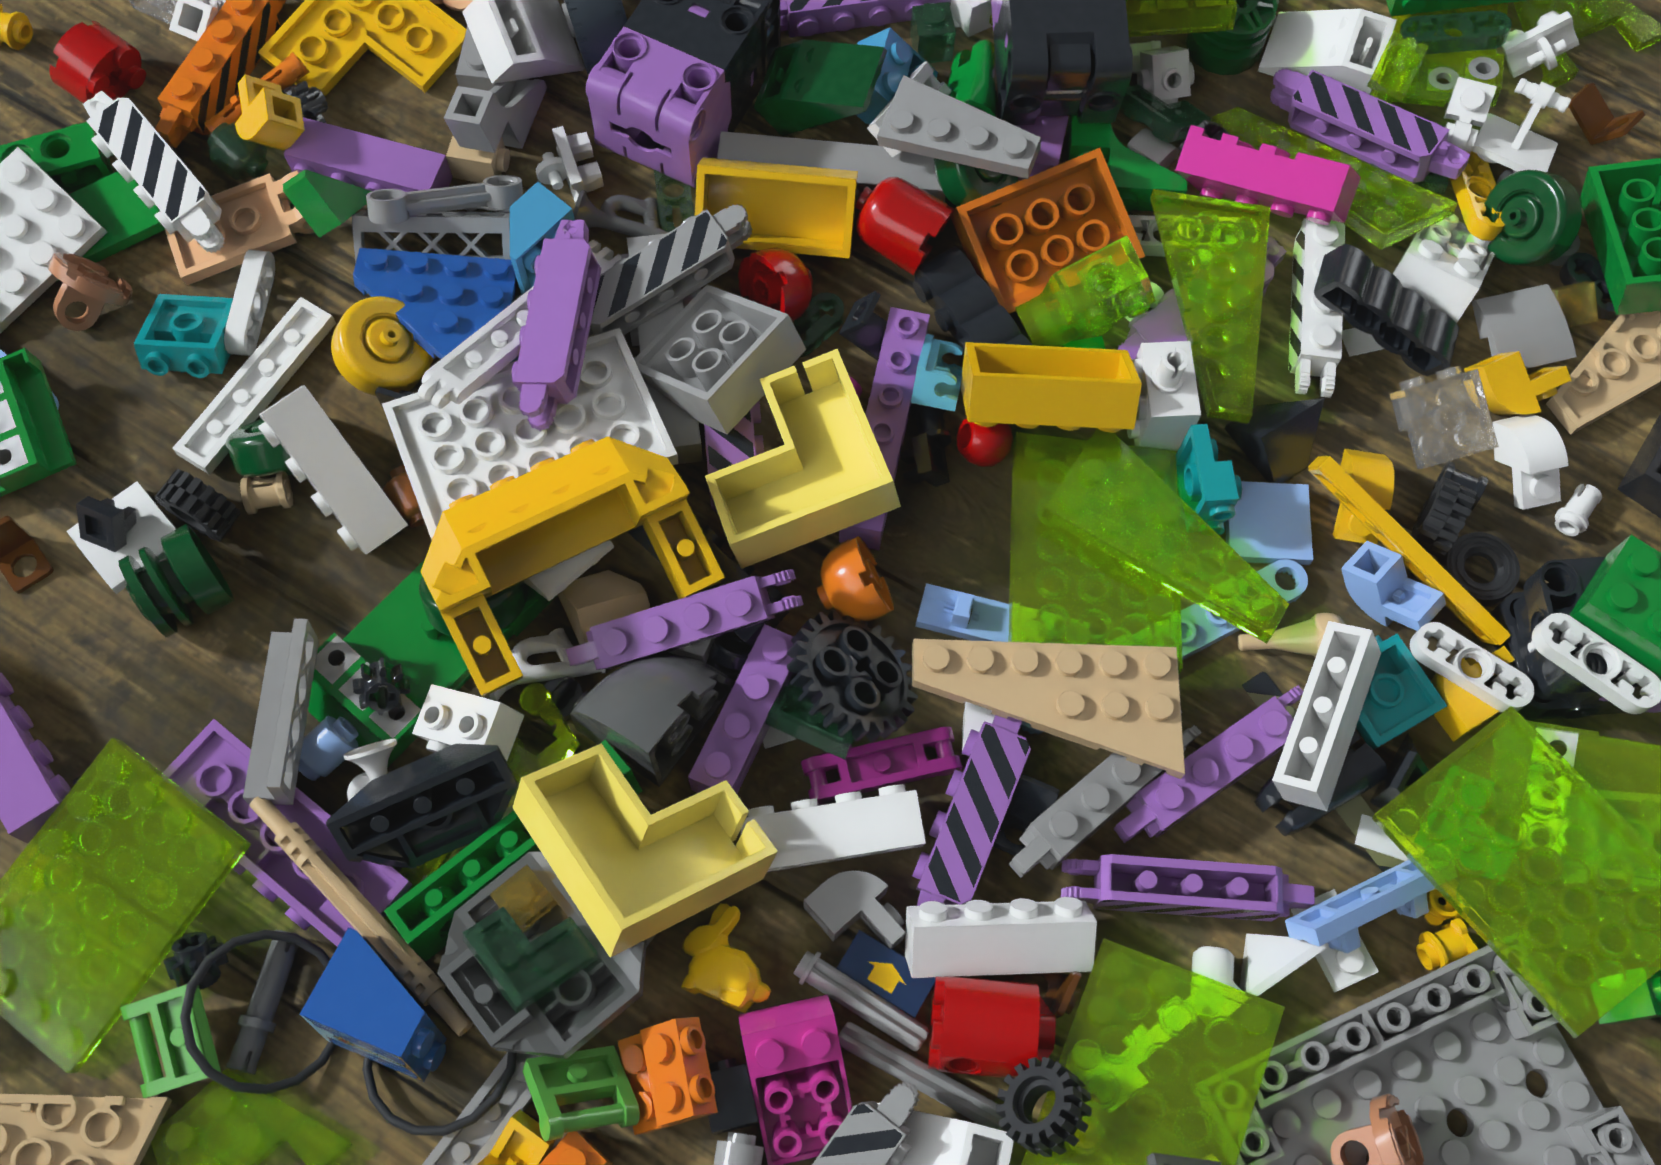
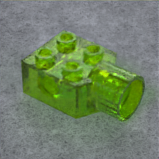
(1088, 296)

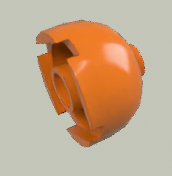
(853, 583)

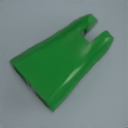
(974, 77)

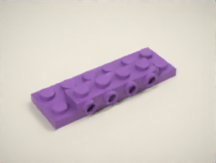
(215, 775)

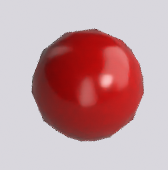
(983, 444)

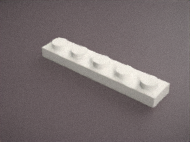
(255, 384)

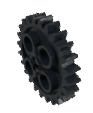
(851, 676)

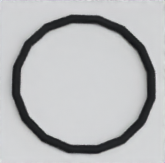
(188, 1003)
(436, 1130)

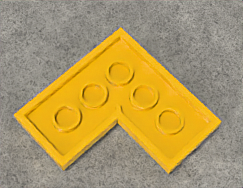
(334, 34)

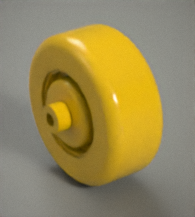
(376, 348)

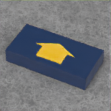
(885, 974)

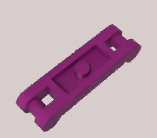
(882, 764)

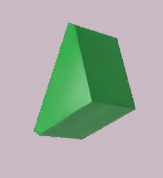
(324, 200)

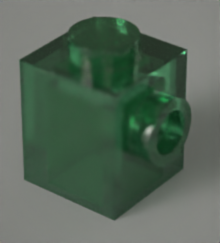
(933, 31)

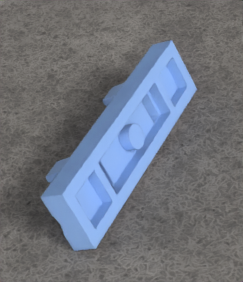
(950, 612)
(1339, 917)

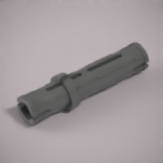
(262, 1007)

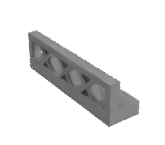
(439, 223)
(282, 715)

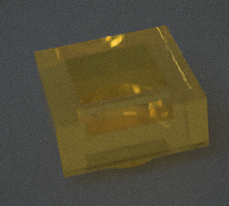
(1578, 303)
(524, 898)

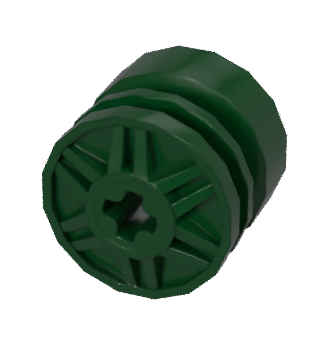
(1236, 49)
(174, 582)

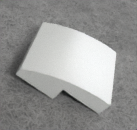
(147, 531)

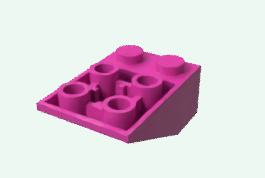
(796, 1077)

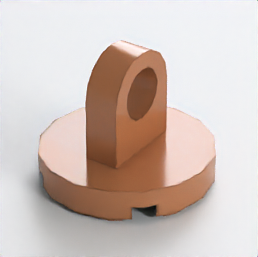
(88, 284)
(1388, 1138)

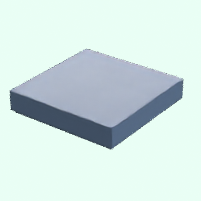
(1272, 523)

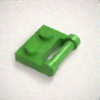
(177, 1062)
(577, 1079)

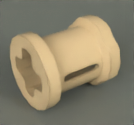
(266, 493)

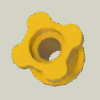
(15, 29)
(1444, 945)

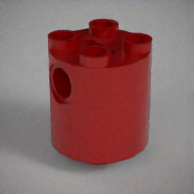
(988, 1026)

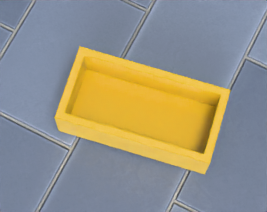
(786, 204)
(1049, 386)

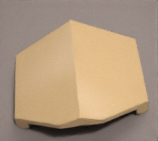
(600, 600)

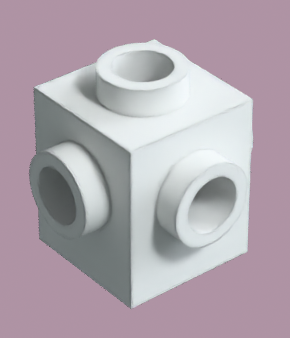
(1166, 73)

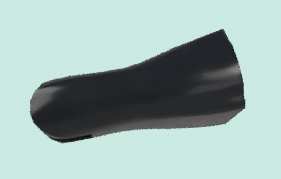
(1359, 773)

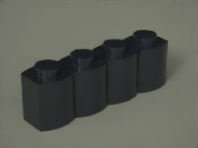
(964, 301)
(1382, 307)

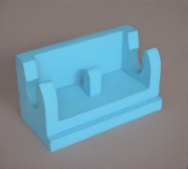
(936, 381)

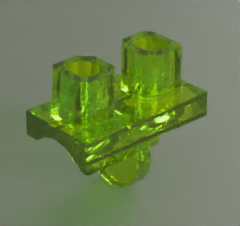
(1396, 68)

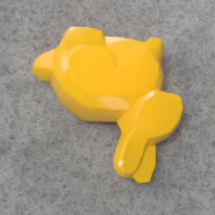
(721, 969)

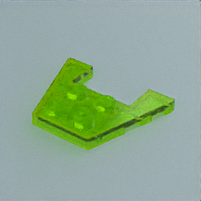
(1588, 17)
(241, 1130)

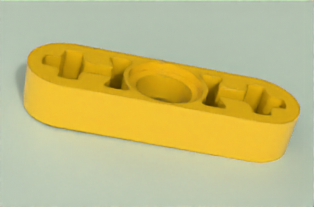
(1473, 206)

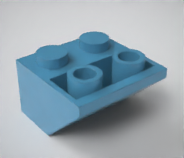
(899, 61)
(532, 220)

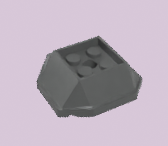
(566, 1015)

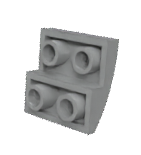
(1526, 323)

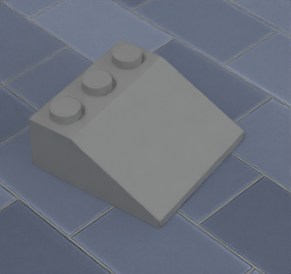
(716, 355)

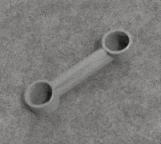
(396, 205)

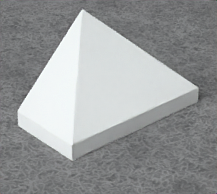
(1271, 959)

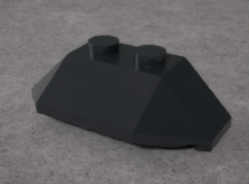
(426, 807)

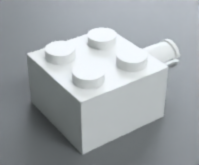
(1167, 395)

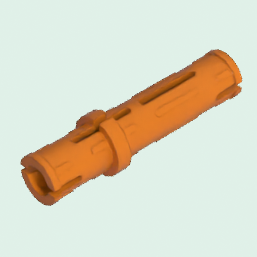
(284, 74)

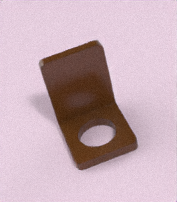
(1596, 118)
(14, 545)
(1060, 993)

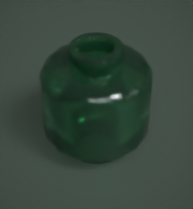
(235, 155)

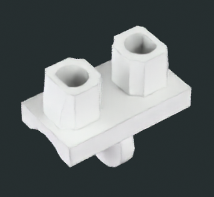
(1541, 44)
(570, 150)

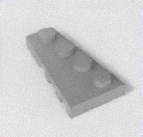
(953, 131)

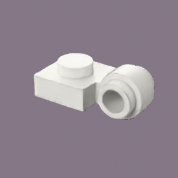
(1468, 107)

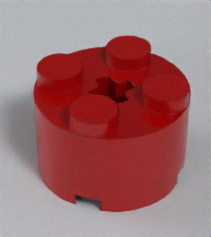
(96, 61)

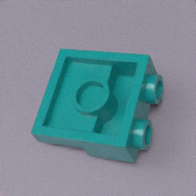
(184, 335)
(1205, 482)
(1397, 695)

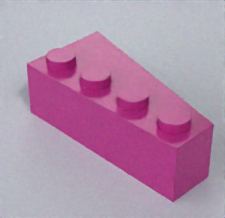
(1268, 177)

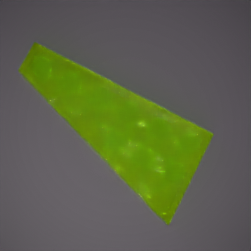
(1383, 205)

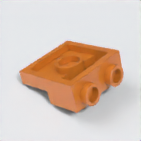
(669, 1074)

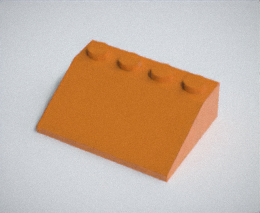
(1042, 226)

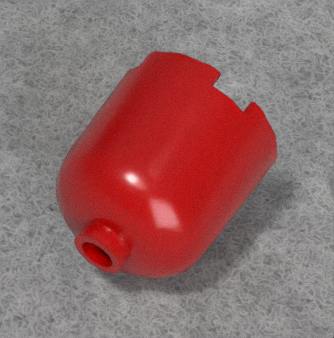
(900, 220)

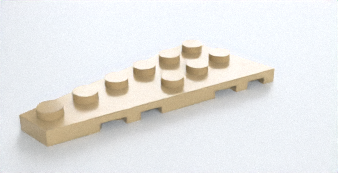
(1613, 372)
(1080, 692)
(77, 1129)

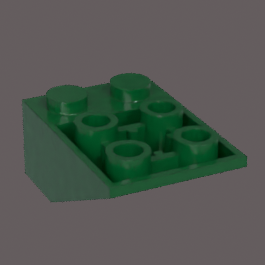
(818, 83)

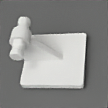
(1515, 144)

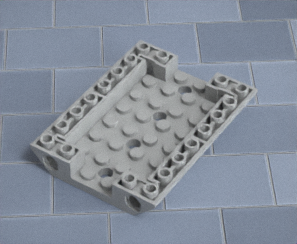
(1440, 1046)

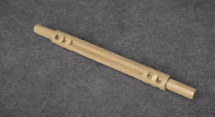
(362, 915)

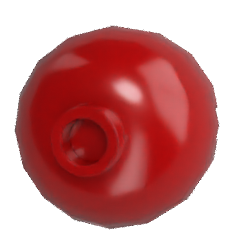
(776, 281)

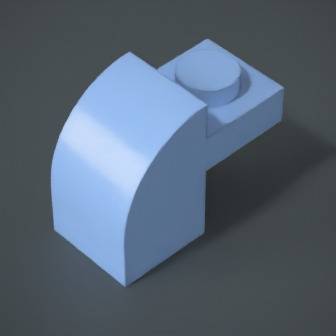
(1385, 593)

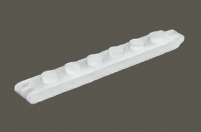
(487, 349)

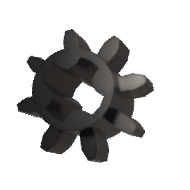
(312, 100)
(385, 675)
(188, 955)

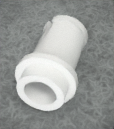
(1574, 516)

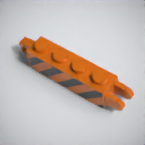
(216, 66)

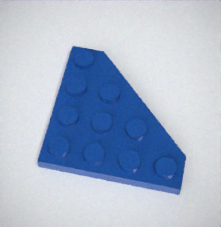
(442, 293)

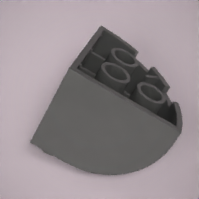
(652, 710)

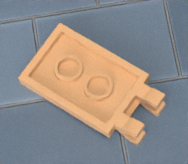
(251, 218)

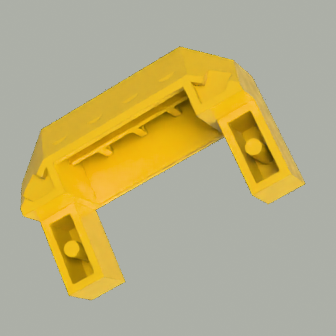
(547, 519)

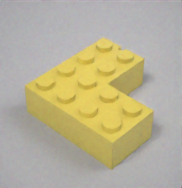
(817, 481)
(632, 867)

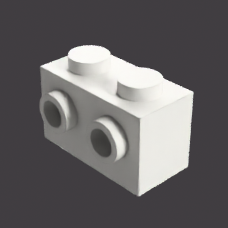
(466, 719)

